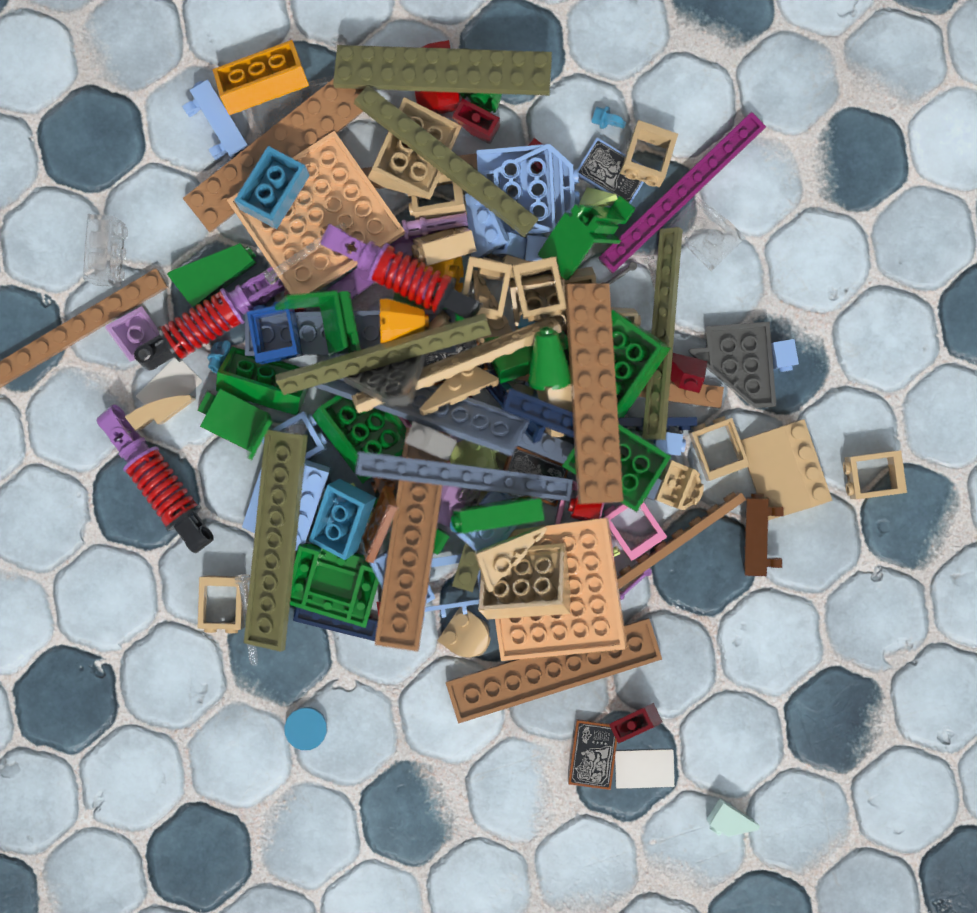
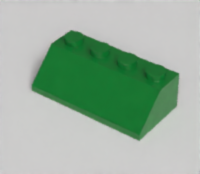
(257, 382)

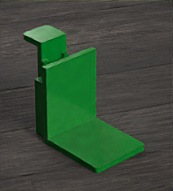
(580, 230)
(336, 317)
(234, 420)

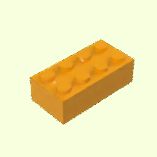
(260, 77)

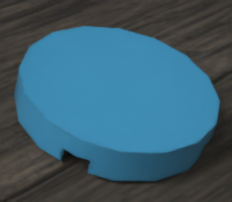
(305, 728)

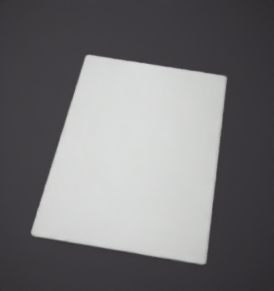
(171, 381)
(644, 768)

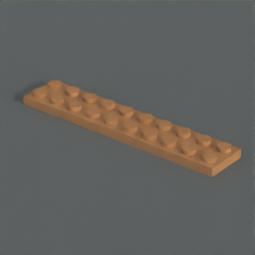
(314, 119)
(593, 393)
(409, 559)
(542, 676)

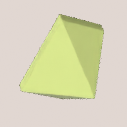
(597, 198)

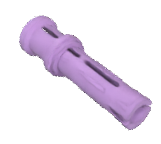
(425, 225)

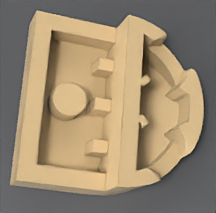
(679, 486)
(466, 635)

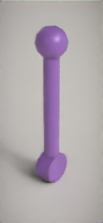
(646, 573)

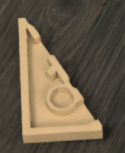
(481, 293)
(459, 388)
(499, 558)

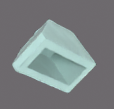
(729, 820)

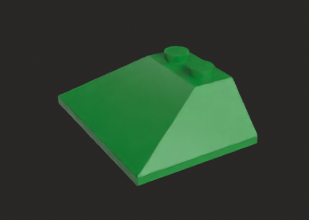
(333, 585)

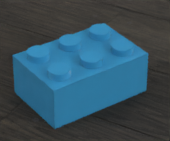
(272, 187)
(342, 519)

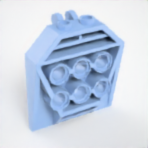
(556, 177)

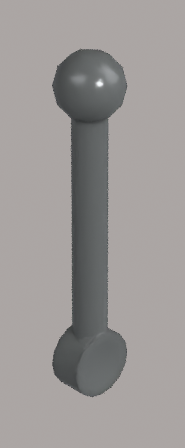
(632, 266)

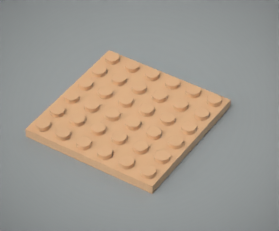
(332, 195)
(595, 602)

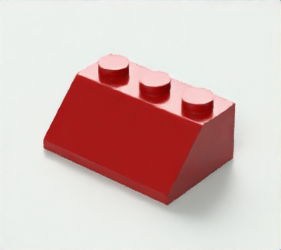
(438, 101)

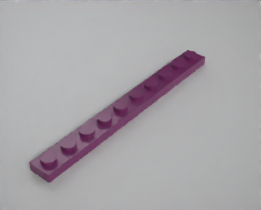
(682, 192)

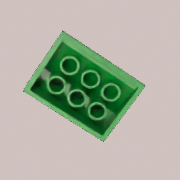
(635, 359)
(360, 432)
(639, 467)

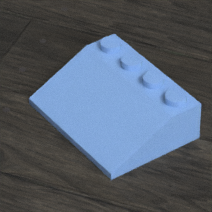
(312, 487)

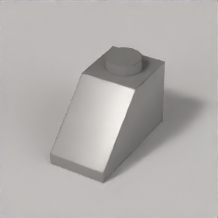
(430, 441)

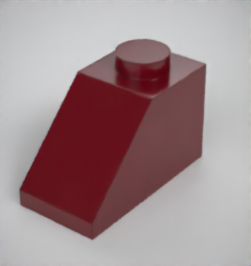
(477, 121)
(688, 372)
(636, 723)

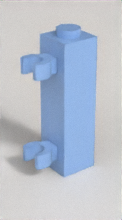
(219, 119)

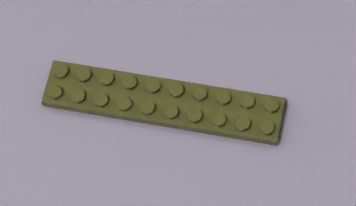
(443, 70)
(275, 539)

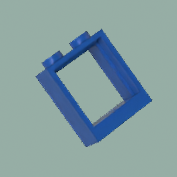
(256, 335)

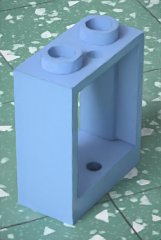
(310, 423)

